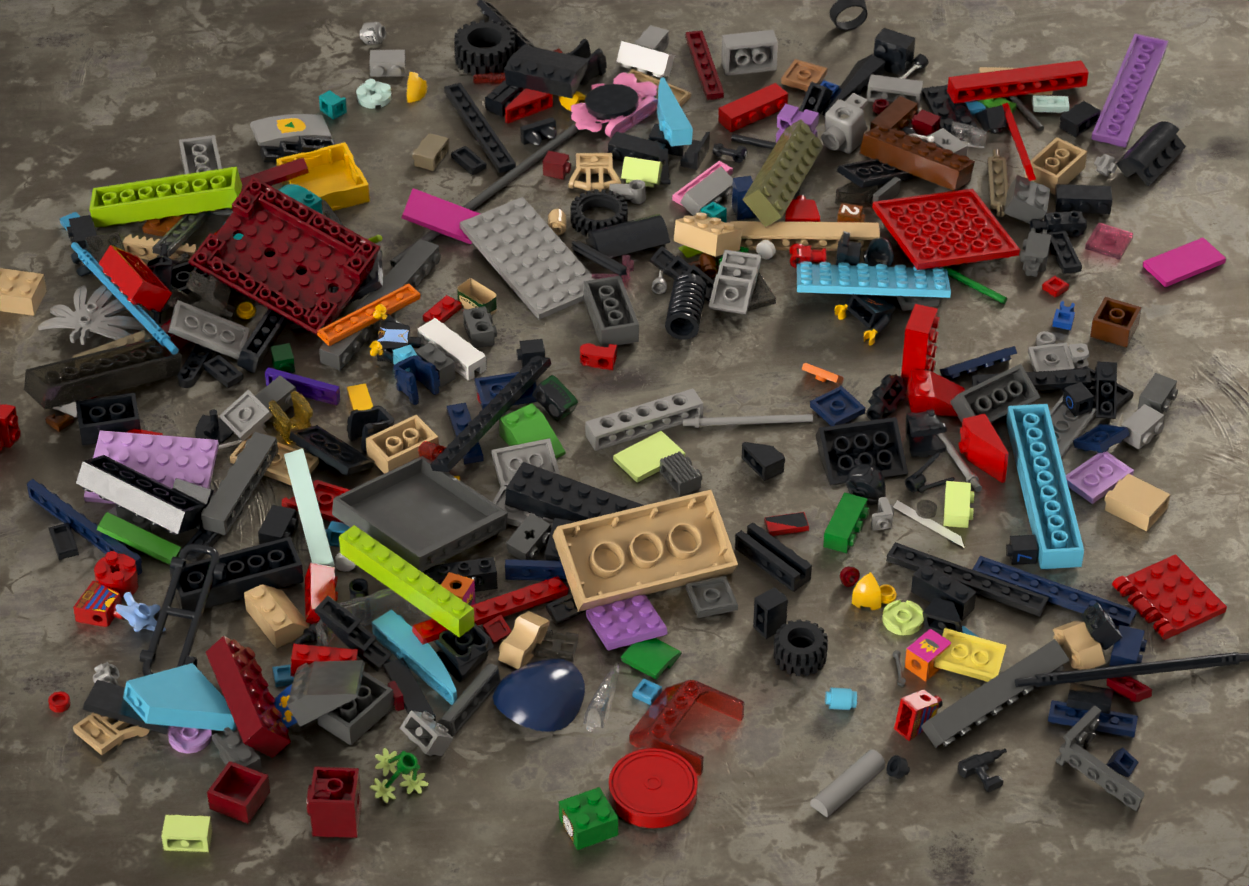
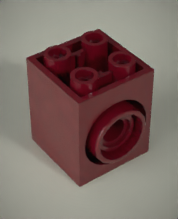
(334, 802)

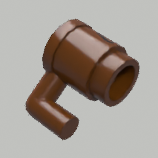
(708, 264)

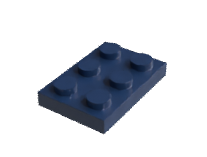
(490, 386)

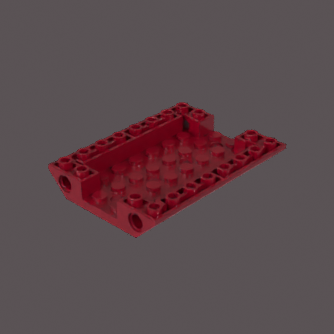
(300, 241)

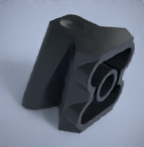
(463, 653)

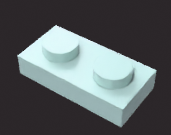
(1050, 104)

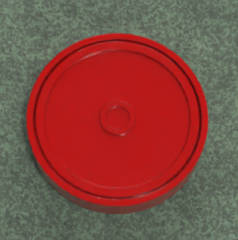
(653, 788)

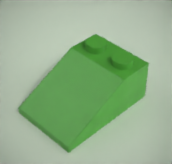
(527, 426)

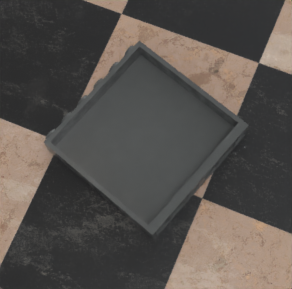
(420, 513)

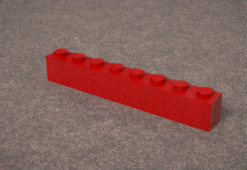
(1017, 81)

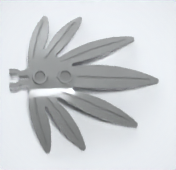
(91, 317)

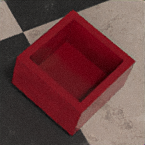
(238, 792)

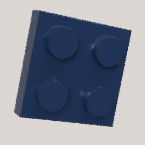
(837, 407)
(1101, 438)

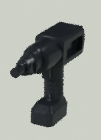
(978, 764)

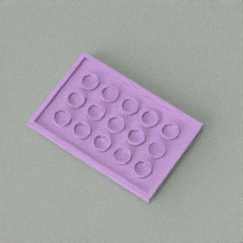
(159, 457)

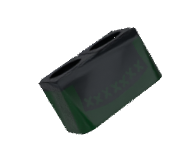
(555, 398)

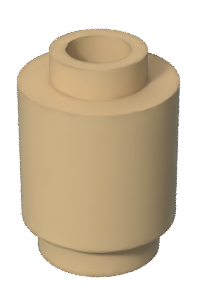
(557, 221)

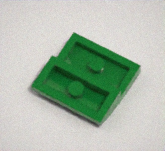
(651, 657)

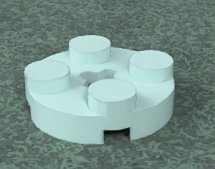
(373, 93)

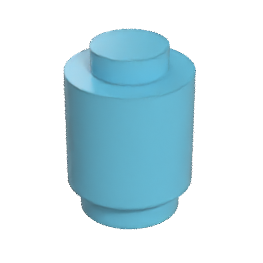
(841, 698)

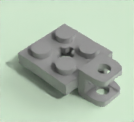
(1061, 356)

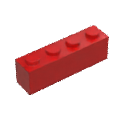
(752, 107)

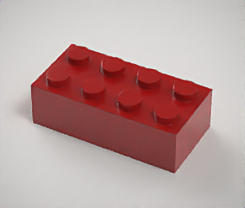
(134, 279)
(920, 340)

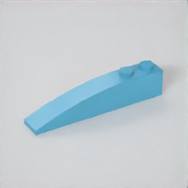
(672, 118)
(421, 659)

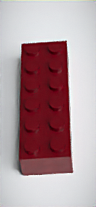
(248, 696)

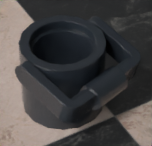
(848, 250)

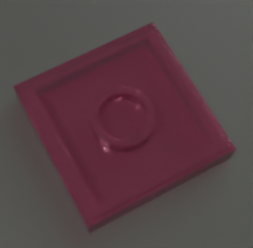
(1109, 241)

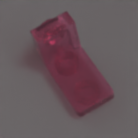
(626, 262)

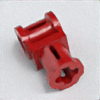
(806, 254)

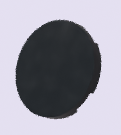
(611, 101)

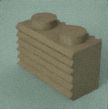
(430, 151)

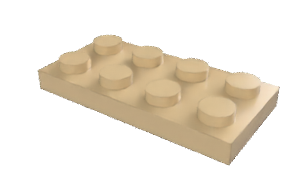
(278, 467)

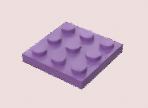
(626, 622)

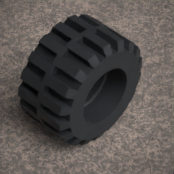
(800, 647)

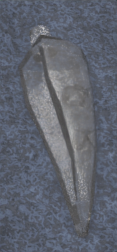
(601, 702)

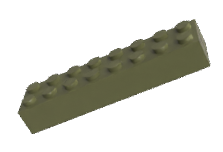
(783, 173)

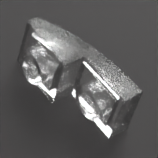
(972, 135)

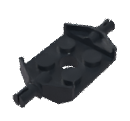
(163, 269)

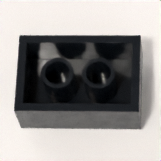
(109, 413)

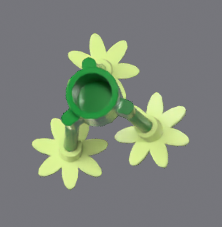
(406, 764)

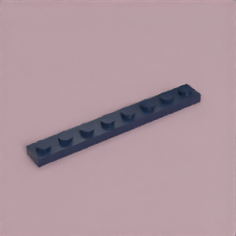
(78, 522)
(1057, 593)

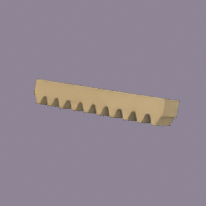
(143, 248)

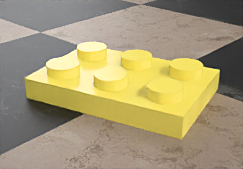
(971, 656)

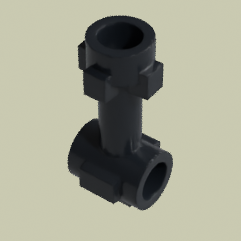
(738, 154)

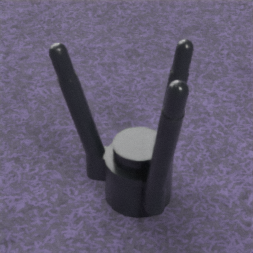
(917, 481)

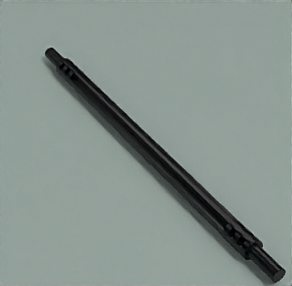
(1132, 669)

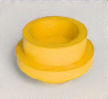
(246, 310)
(888, 593)

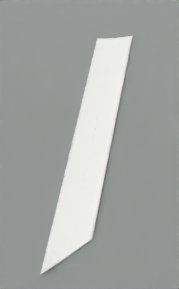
(929, 523)

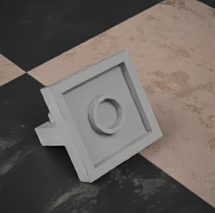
(246, 416)

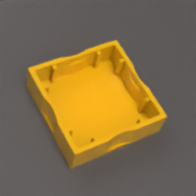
(331, 176)

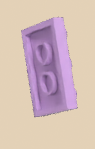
(1097, 476)

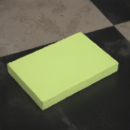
(644, 457)

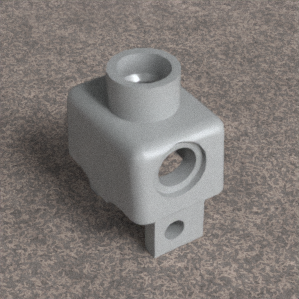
(848, 132)

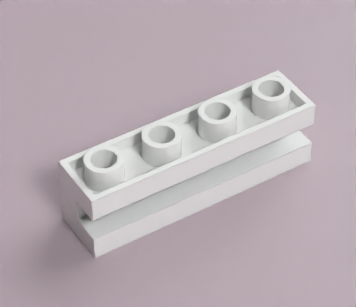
(451, 344)

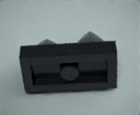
(535, 132)

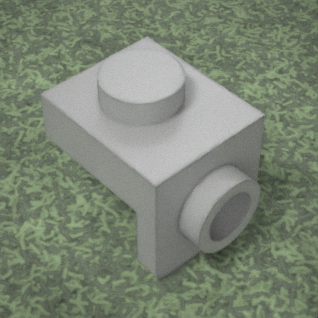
(884, 517)

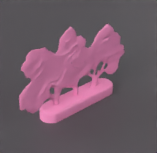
(619, 124)

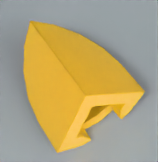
(416, 88)
(568, 102)
(867, 593)

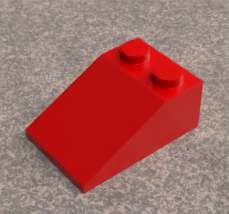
(931, 391)
(983, 446)

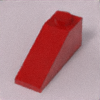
(526, 104)

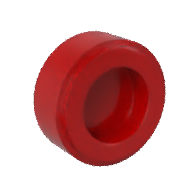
(59, 701)

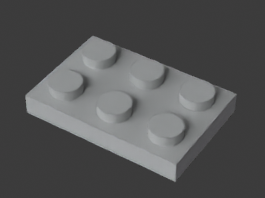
(537, 453)

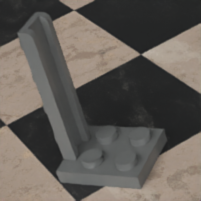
(1094, 769)

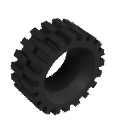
(483, 59)

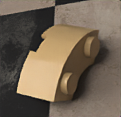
(520, 643)
(1079, 645)

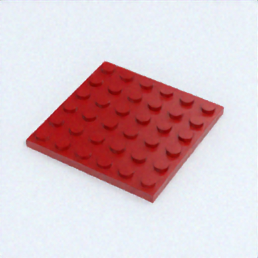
(945, 229)

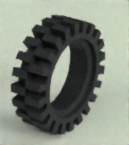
(593, 200)

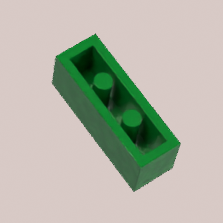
(846, 523)

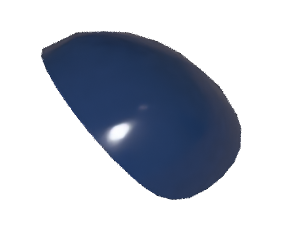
(541, 695)

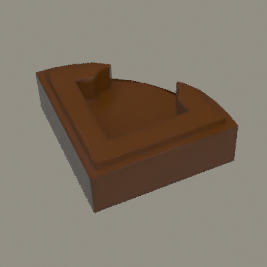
(59, 422)

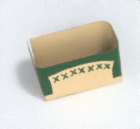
(473, 291)

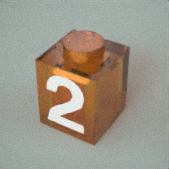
(850, 213)

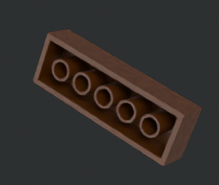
(917, 157)

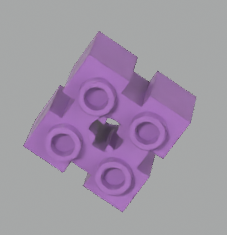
(791, 114)

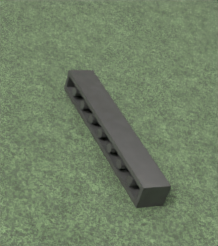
(992, 695)

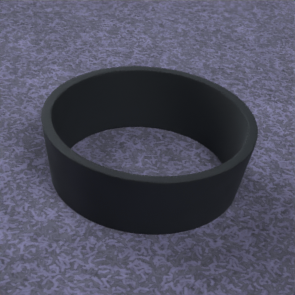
(841, 5)

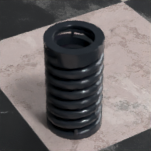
(685, 306)

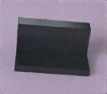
(696, 153)

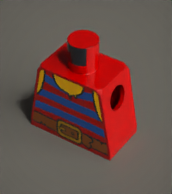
(97, 605)
(914, 712)

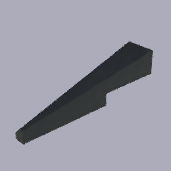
(858, 78)

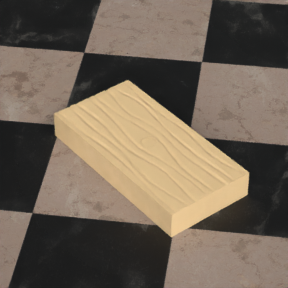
(644, 550)

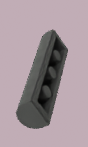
(471, 699)

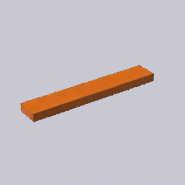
(364, 316)

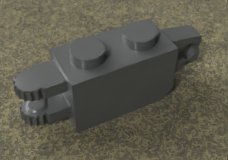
(1036, 252)

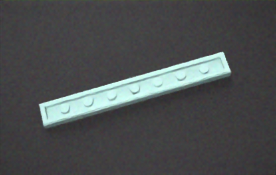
(308, 508)

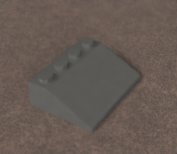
(323, 688)

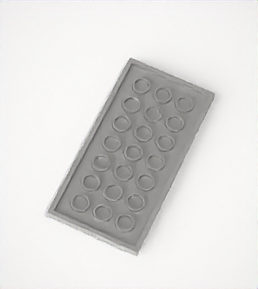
(529, 256)

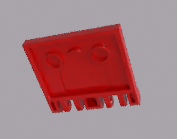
(1170, 595)

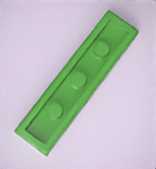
(138, 538)

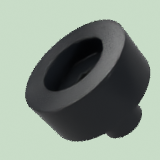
(897, 767)

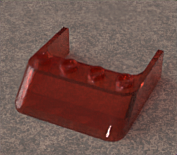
(671, 707)

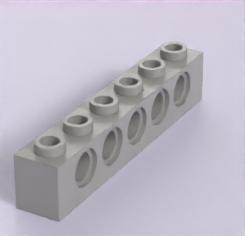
(643, 419)

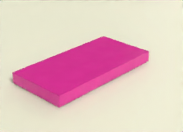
(437, 214)
(1184, 262)

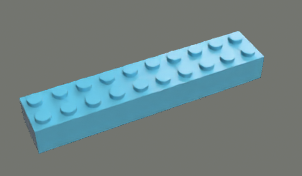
(1044, 486)

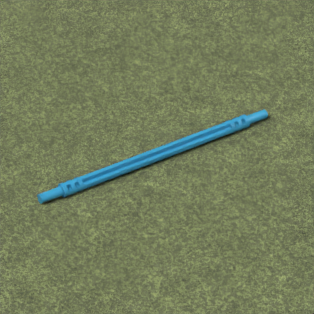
(136, 310)

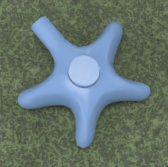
(139, 615)

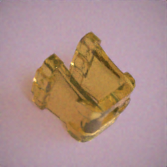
(302, 412)

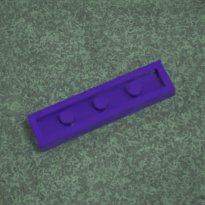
(307, 387)

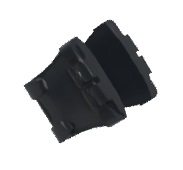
(597, 61)
(367, 423)
(921, 433)

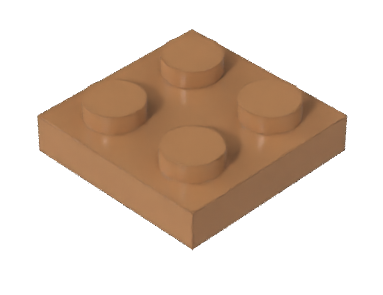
(802, 73)

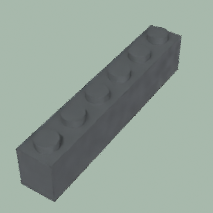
(239, 483)

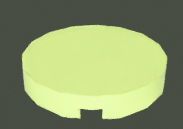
(903, 617)

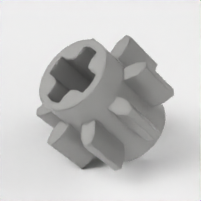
(1105, 164)
(106, 673)

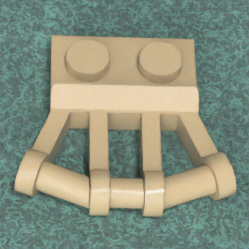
(593, 164)
(104, 736)

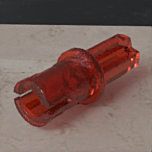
(492, 78)

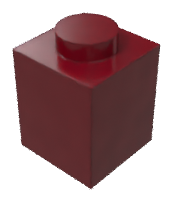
(926, 123)
(556, 165)

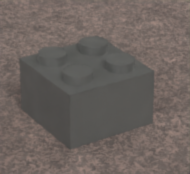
(1026, 199)

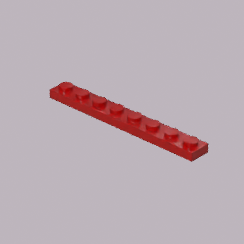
(500, 605)

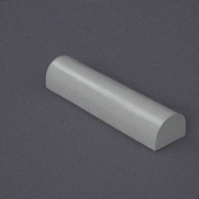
(848, 783)

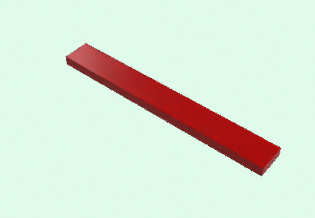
(1018, 142)

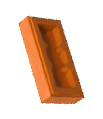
(821, 374)

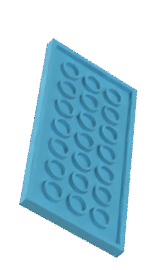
(872, 280)

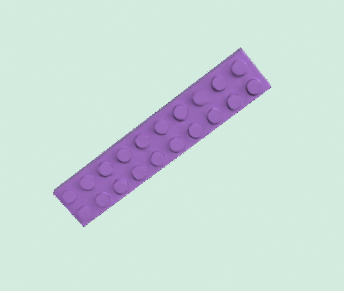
(1129, 90)

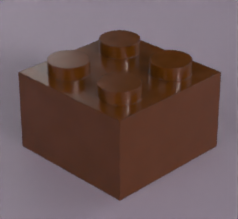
(1115, 322)

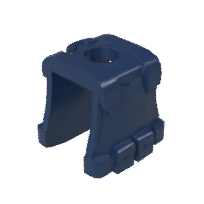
(420, 371)

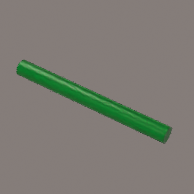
(975, 285)

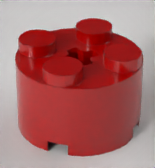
(117, 573)

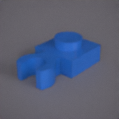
(1064, 317)

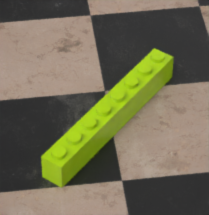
(407, 581)

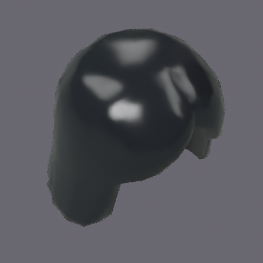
(879, 249)

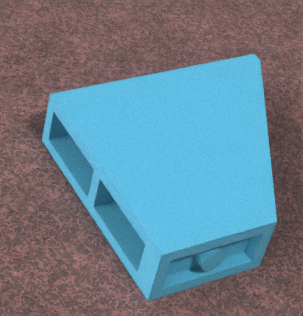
(179, 699)

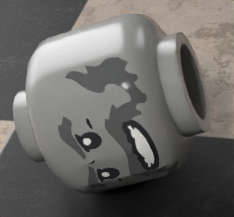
(372, 33)

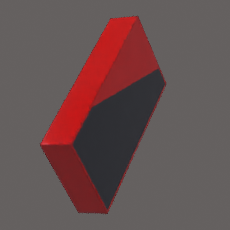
(786, 524)

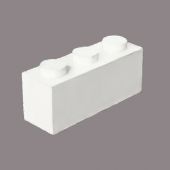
(645, 59)

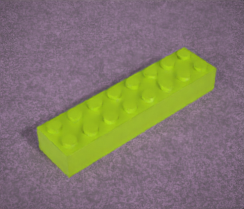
(165, 197)

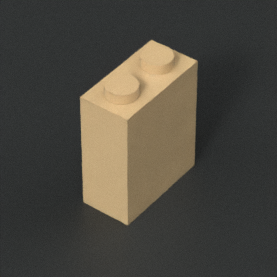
(1137, 502)

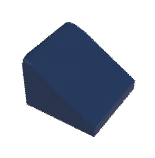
(1122, 762)

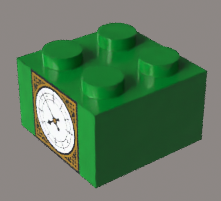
(588, 818)

